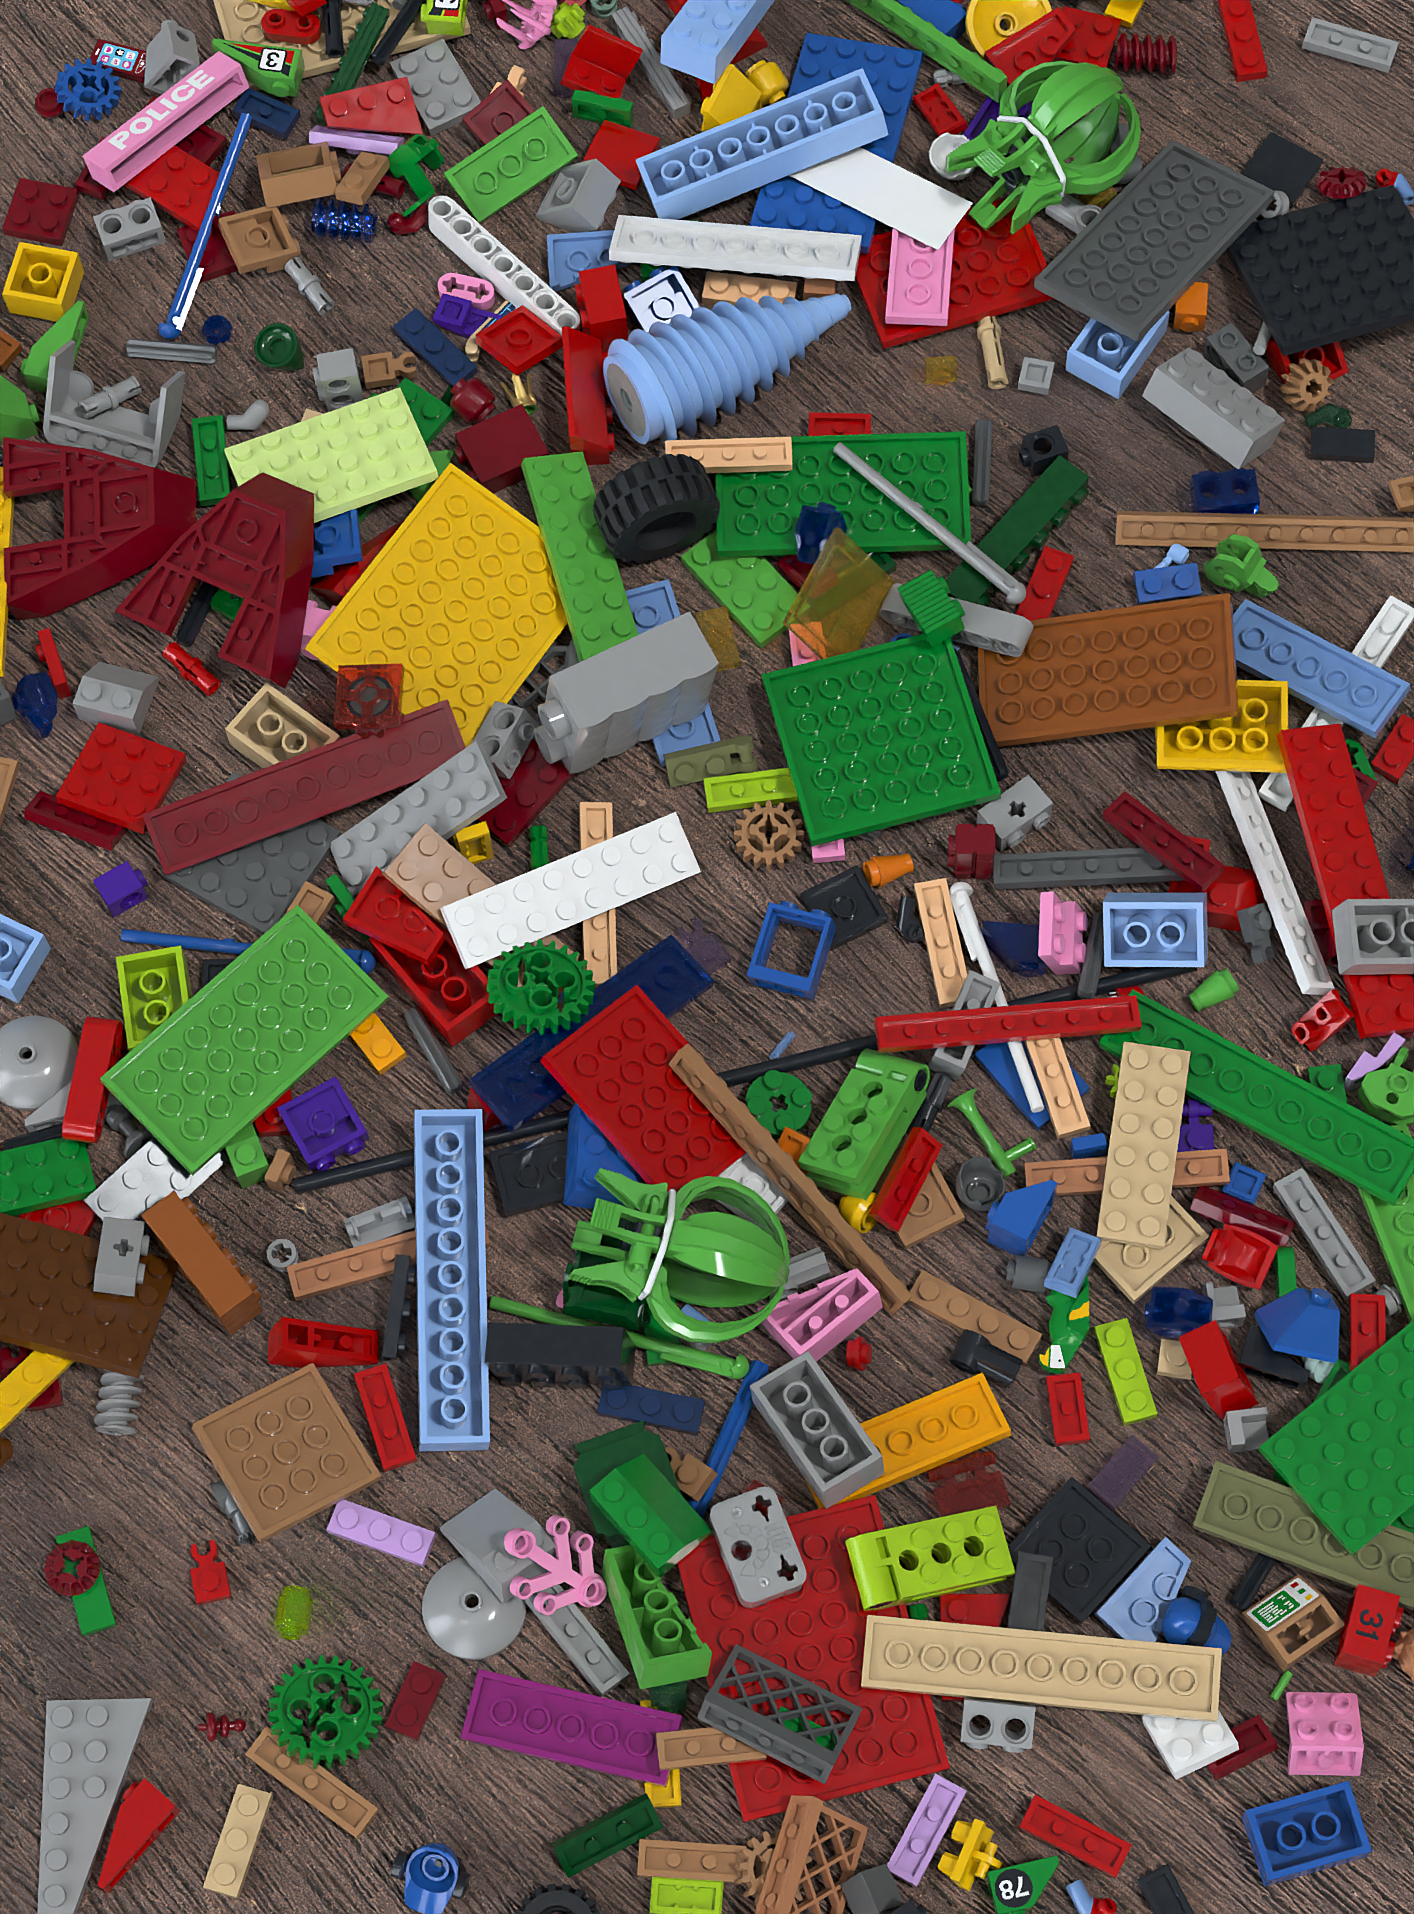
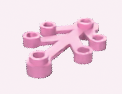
(559, 1568)

